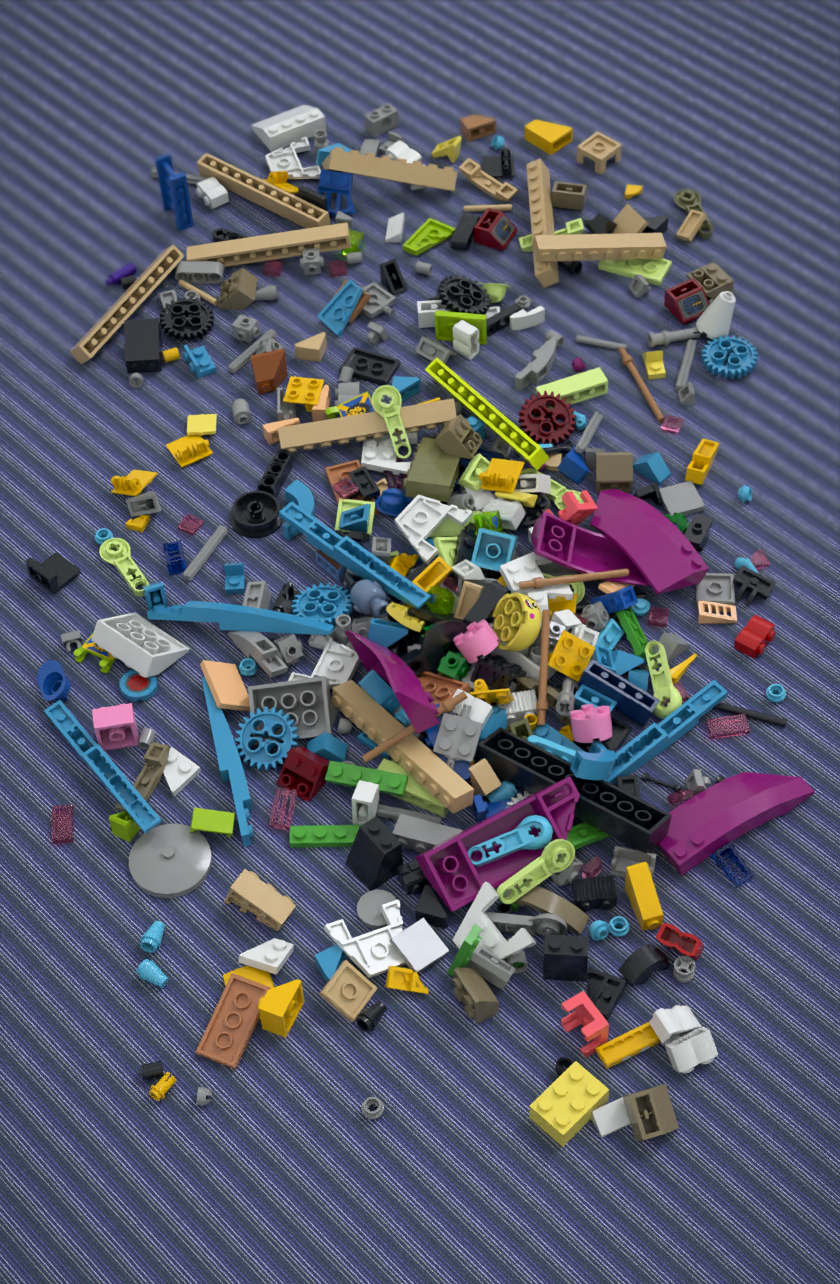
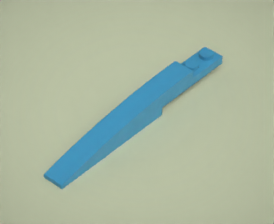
(353, 556)
(240, 618)
(662, 735)
(230, 764)
(103, 767)

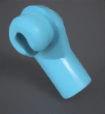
(580, 420)
(745, 562)

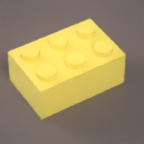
(568, 1103)

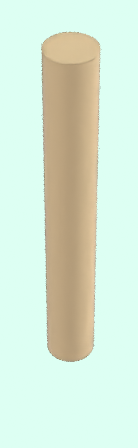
(482, 208)
(203, 295)

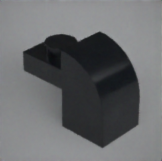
(642, 964)

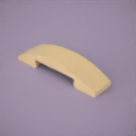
(485, 182)

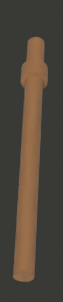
(629, 362)
(538, 583)
(542, 704)
(447, 705)

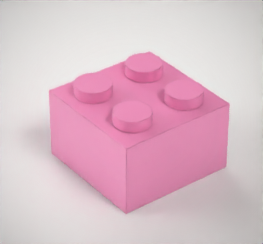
(115, 726)

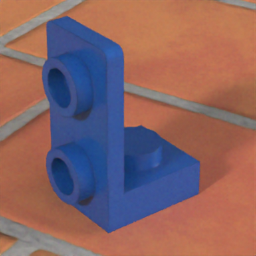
(617, 600)
(483, 810)

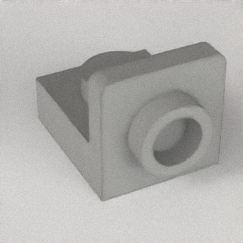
(392, 138)

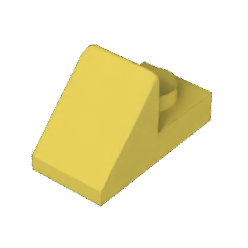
(450, 148)
(654, 364)

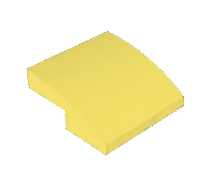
(400, 613)

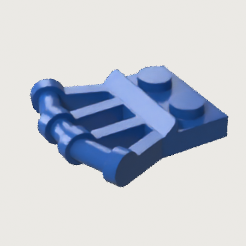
(337, 183)

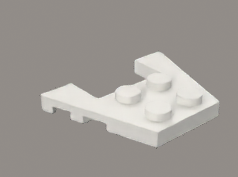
(287, 160)
(381, 456)
(422, 518)
(526, 569)
(336, 662)
(491, 937)
(371, 950)

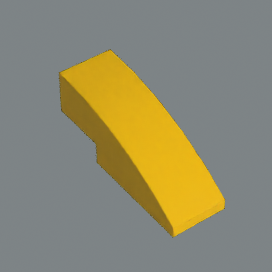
(701, 461)
(432, 576)

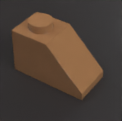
(477, 126)

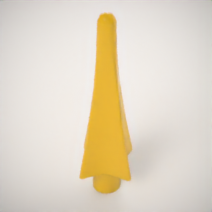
(678, 671)

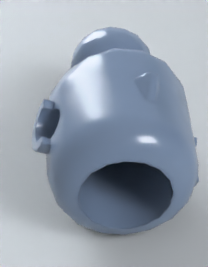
(369, 598)

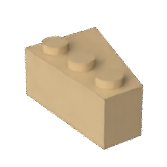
(260, 899)

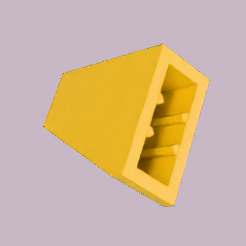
(548, 136)
(643, 896)

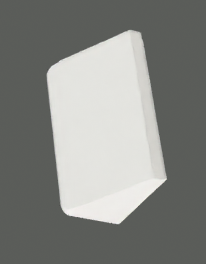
(395, 228)
(468, 570)
(610, 1117)

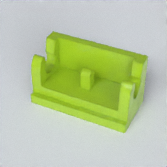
(212, 821)

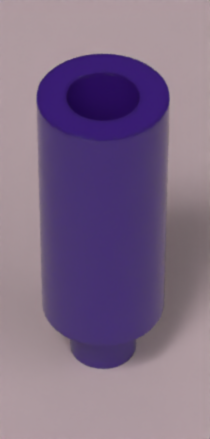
(127, 270)

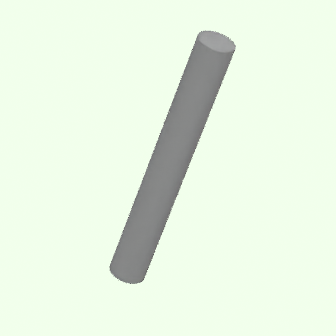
(601, 343)

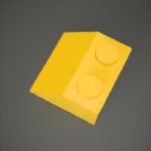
(281, 1007)

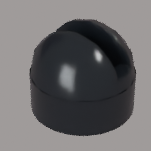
(560, 1063)

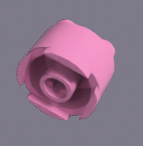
(477, 641)
(591, 723)

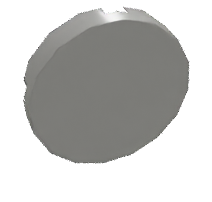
(369, 908)

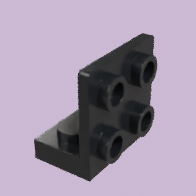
(53, 572)
(496, 672)

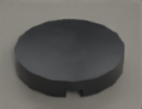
(355, 535)

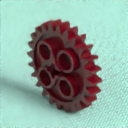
(560, 411)

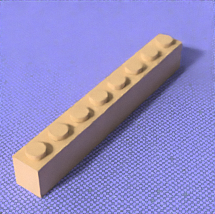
(392, 170)
(598, 247)

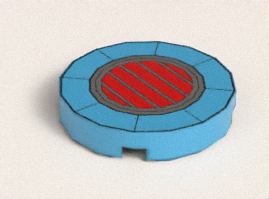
(135, 687)

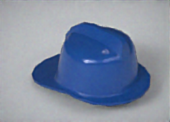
(392, 502)
(53, 682)

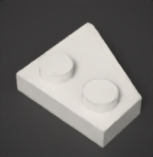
(179, 771)
(268, 956)

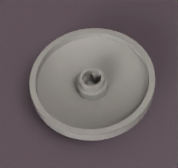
(170, 861)

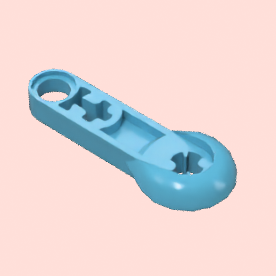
(516, 840)

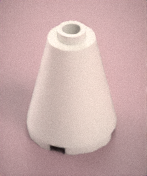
(718, 316)

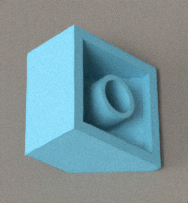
(493, 549)

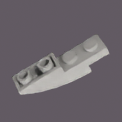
(539, 367)
(261, 649)

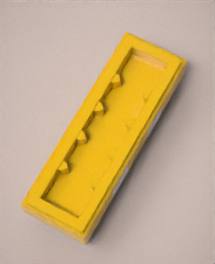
(627, 1045)

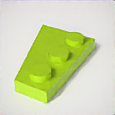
(427, 236)

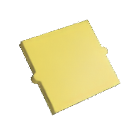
(201, 424)

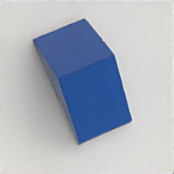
(574, 466)

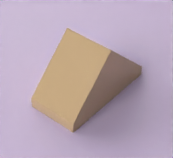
(311, 348)
(483, 778)

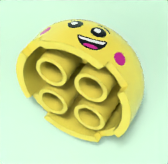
(517, 622)

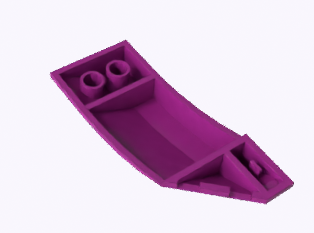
(649, 541)
(581, 549)
(400, 677)
(727, 813)
(450, 867)

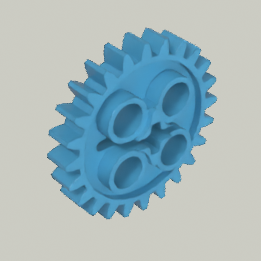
(739, 362)
(322, 603)
(271, 721)

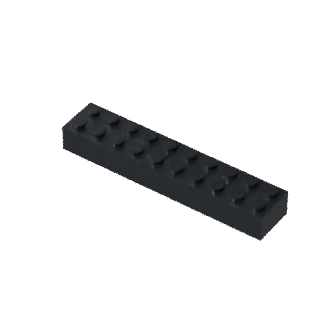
(599, 801)

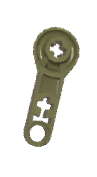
(690, 199)

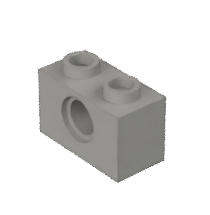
(381, 120)

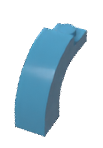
(301, 496)
(595, 764)

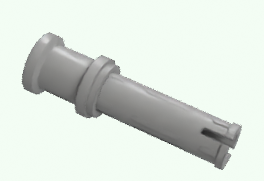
(666, 337)
(566, 698)

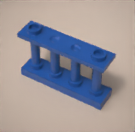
(174, 192)

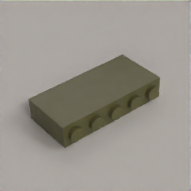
(432, 472)

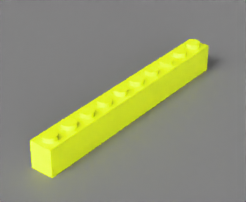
(487, 413)

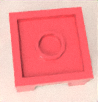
(575, 511)
(593, 1022)

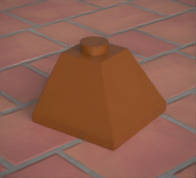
(269, 370)

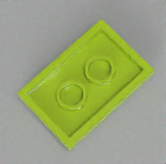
(446, 320)

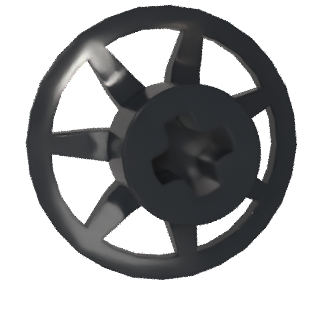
(533, 514)

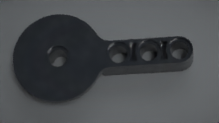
(262, 502)
(433, 646)

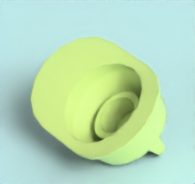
(495, 290)

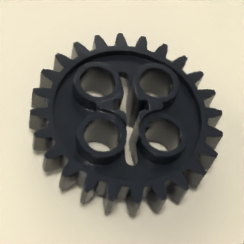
(463, 295)
(186, 319)

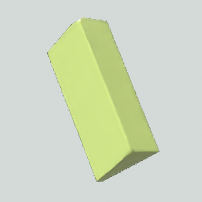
(471, 475)

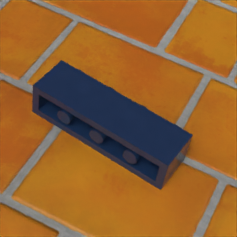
(630, 698)

